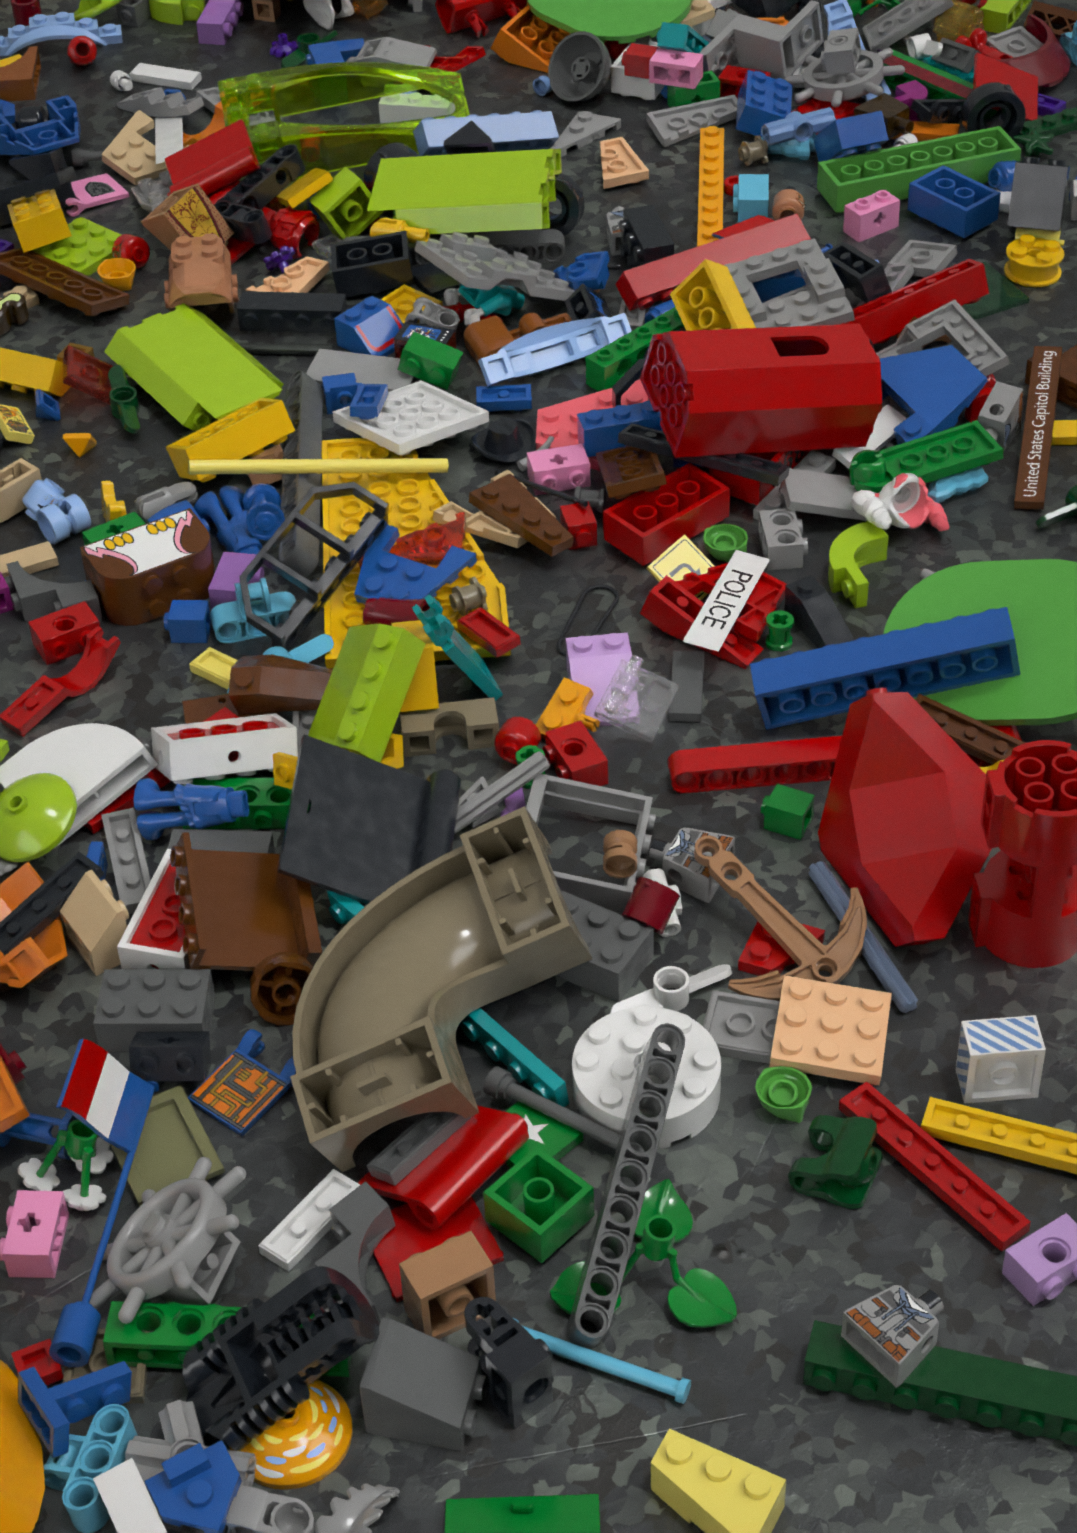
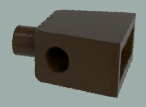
(894, 113)

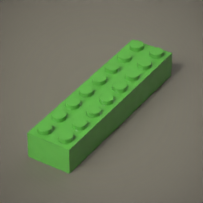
(893, 168)

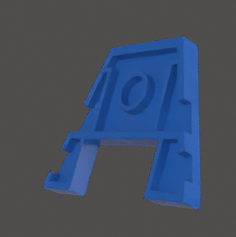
(401, 578)

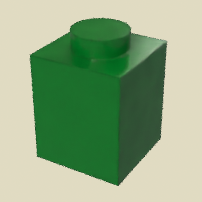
(788, 811)

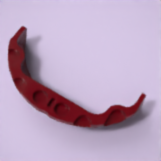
(1048, 62)

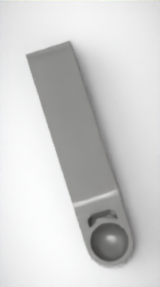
(254, 1511)

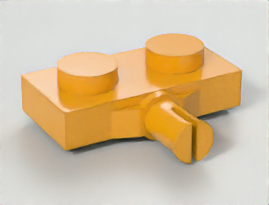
(567, 707)

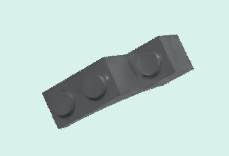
(40, 597)
(359, 1226)

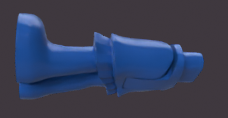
(231, 533)
(200, 806)

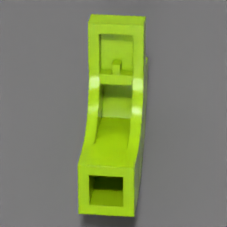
(176, 10)
(849, 552)

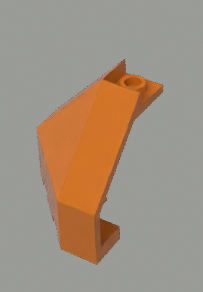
(32, 956)

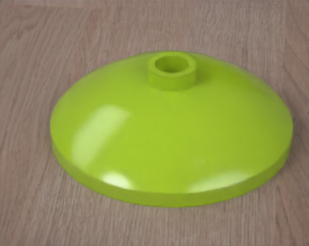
(35, 816)

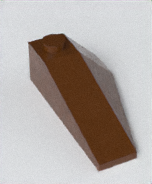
(276, 684)

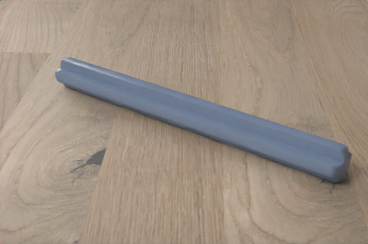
(872, 949)

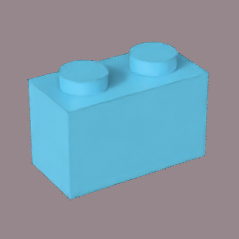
(751, 196)

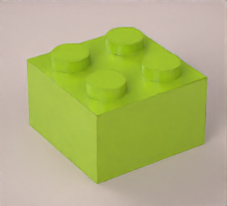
(345, 205)

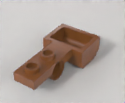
(490, 334)

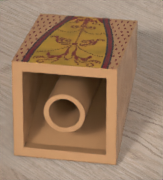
(186, 214)

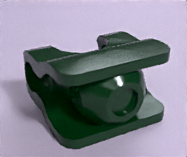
(847, 1167)

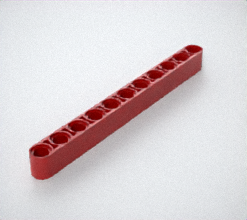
(764, 763)

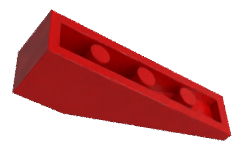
(675, 610)

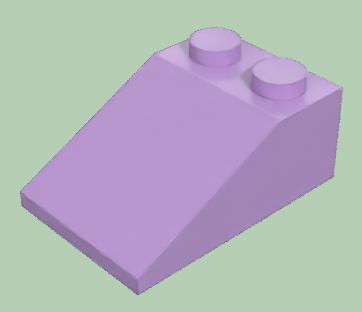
(594, 662)

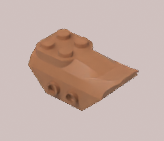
(200, 273)

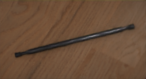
(548, 490)

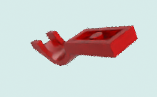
(50, 692)

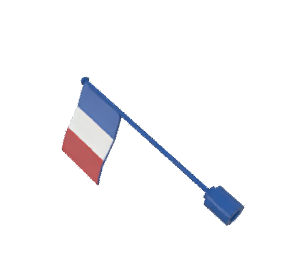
(115, 1109)

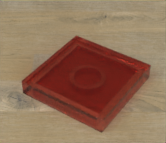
(86, 373)

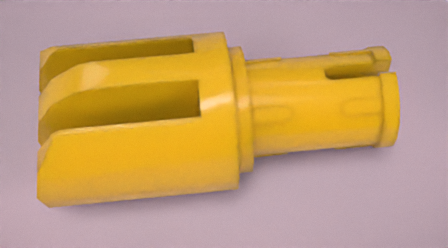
(389, 225)

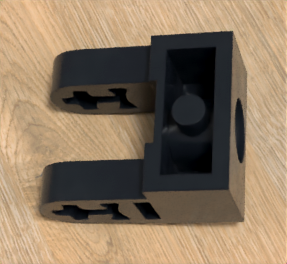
(514, 1363)

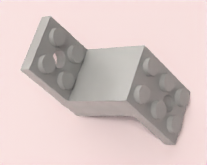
(766, 45)

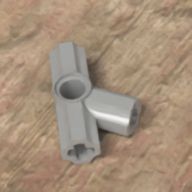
(181, 1432)

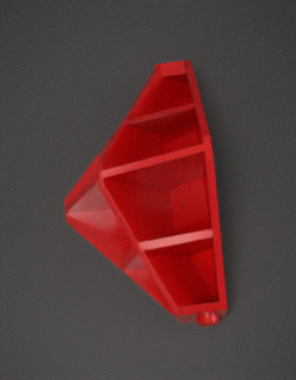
(904, 817)

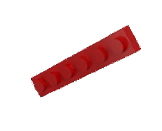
(937, 1168)

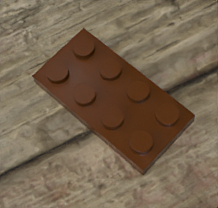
(629, 471)

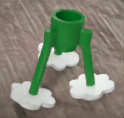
(88, 1153)

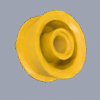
(1033, 261)

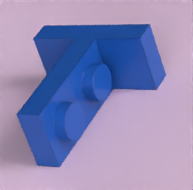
(56, 1407)

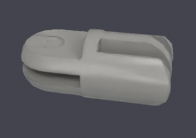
(157, 500)

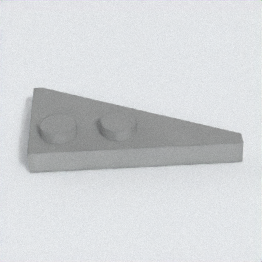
(584, 130)

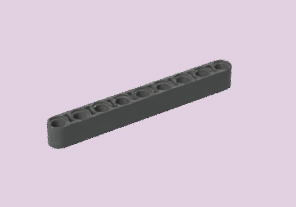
(513, 240)
(620, 1197)

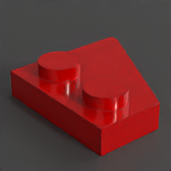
(765, 955)

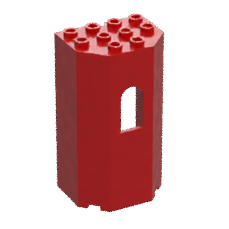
(764, 388)

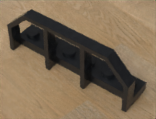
(59, 181)
(335, 570)

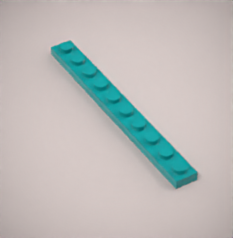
(481, 1027)

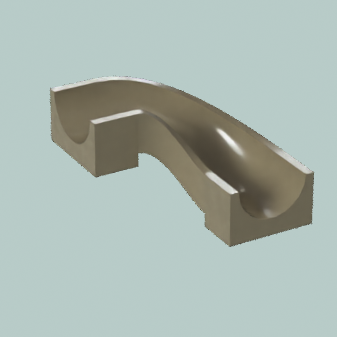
(406, 971)

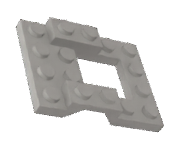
(483, 266)
(820, 305)
(960, 328)

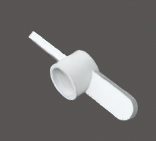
(922, 46)
(674, 978)

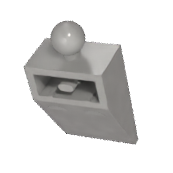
(395, 51)

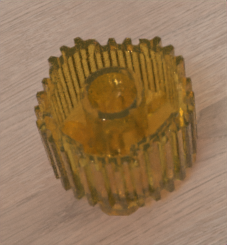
(957, 21)

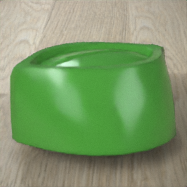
(724, 540)
(784, 1092)

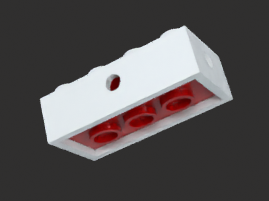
(221, 747)
(154, 931)

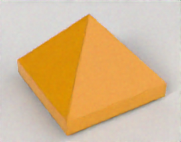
(80, 442)

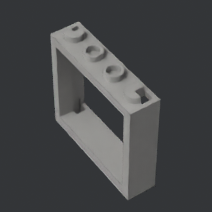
(601, 803)

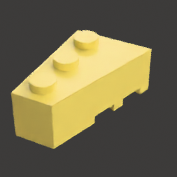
(715, 1488)

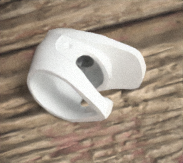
(324, 13)

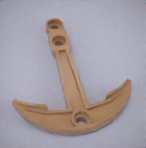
(793, 937)

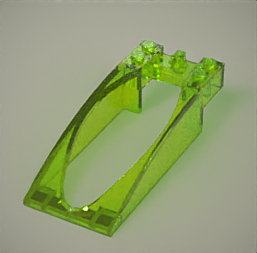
(325, 86)

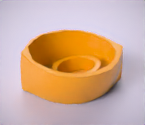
(117, 273)

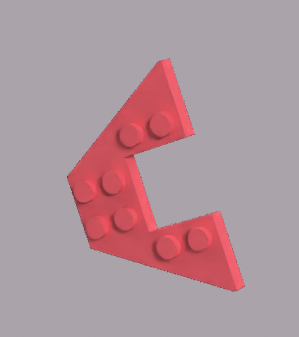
(561, 418)

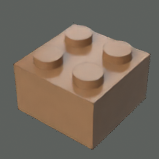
(443, 1282)

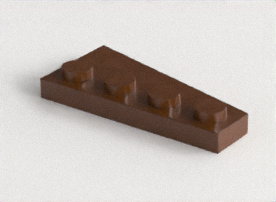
(522, 513)

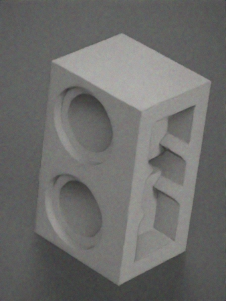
(782, 539)

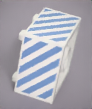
(1000, 1059)

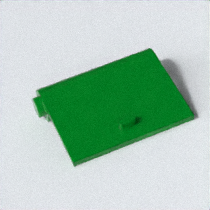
(524, 1514)

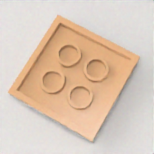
(831, 1030)

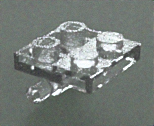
(636, 699)

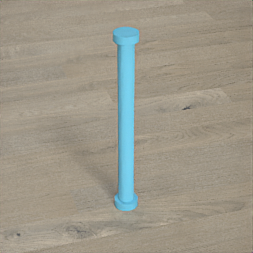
(677, 1388)

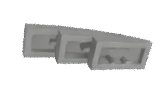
(157, 104)

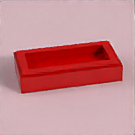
(488, 632)

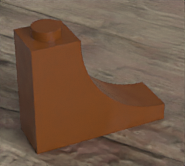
(21, 78)

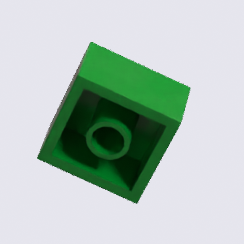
(539, 1204)

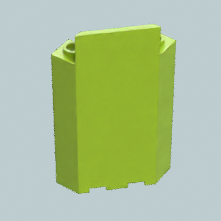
(469, 190)
(191, 366)

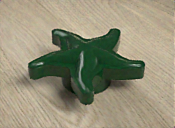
(1035, 143)

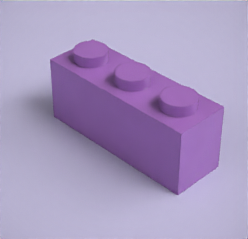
(218, 21)

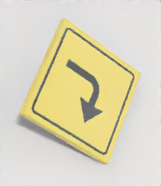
(680, 559)

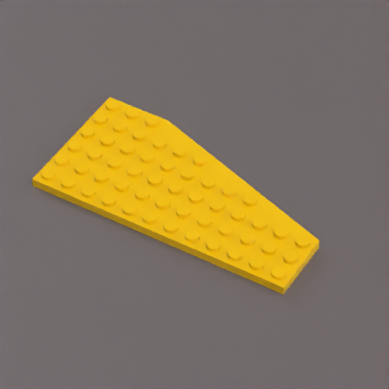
(411, 508)

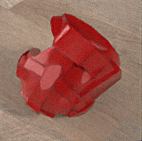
(289, 226)

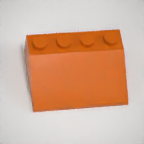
(528, 41)

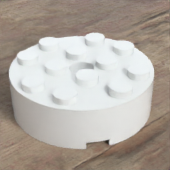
(608, 1063)

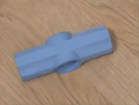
(797, 126)

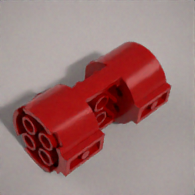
(1028, 891)

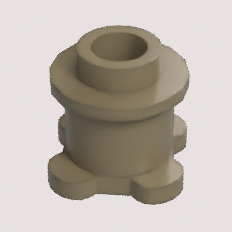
(753, 151)
(468, 597)

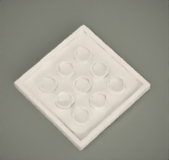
(415, 418)

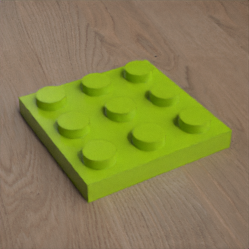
(84, 249)

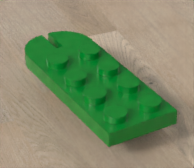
(926, 457)

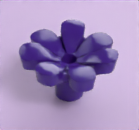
(283, 46)
(279, 260)

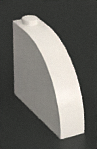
(91, 758)

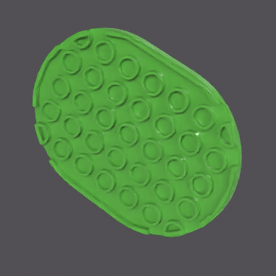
(611, 19)
(1044, 624)

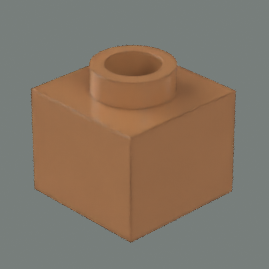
(266, 10)

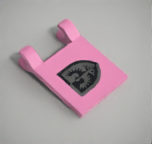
(94, 192)

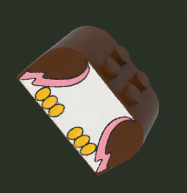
(150, 567)

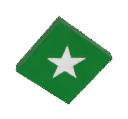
(545, 1133)

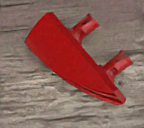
(473, 13)

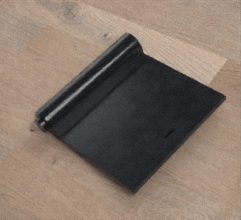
(363, 821)

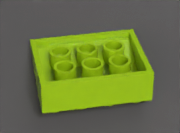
(367, 689)

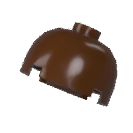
(278, 986)

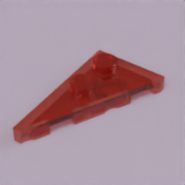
(431, 543)

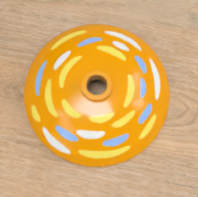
(307, 1444)

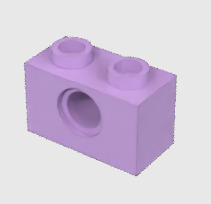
(1044, 1260)

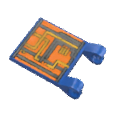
(242, 1087)

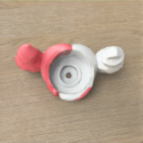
(900, 503)

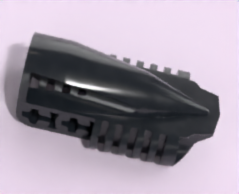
(263, 1361)

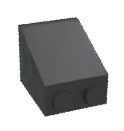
(420, 1388)

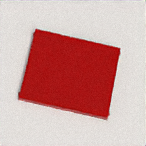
(1023, 83)
(413, 1237)

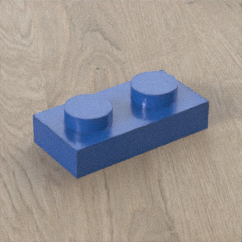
(504, 397)
(368, 401)

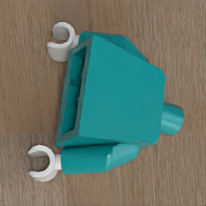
(497, 300)

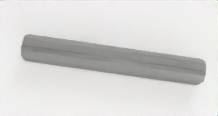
(501, 789)

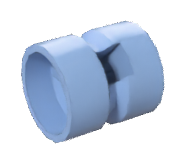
(61, 519)

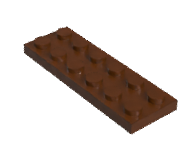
(61, 282)

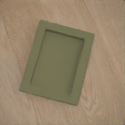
(168, 1145)

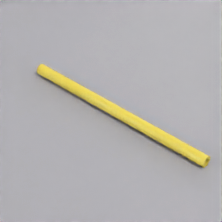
(318, 466)

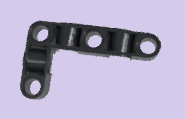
(244, 202)

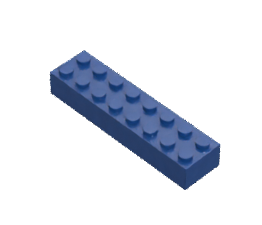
(907, 660)

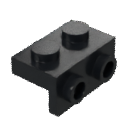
(938, 110)

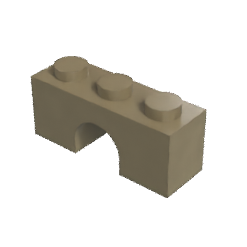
(471, 719)

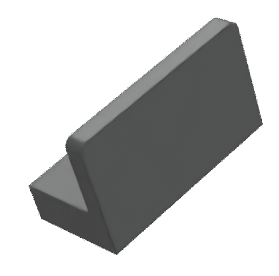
(956, 56)

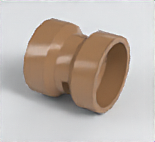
(620, 854)

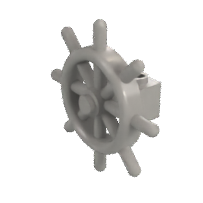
(843, 70)
(173, 1244)

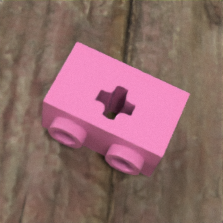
(676, 68)
(871, 215)
(559, 468)
(34, 1234)

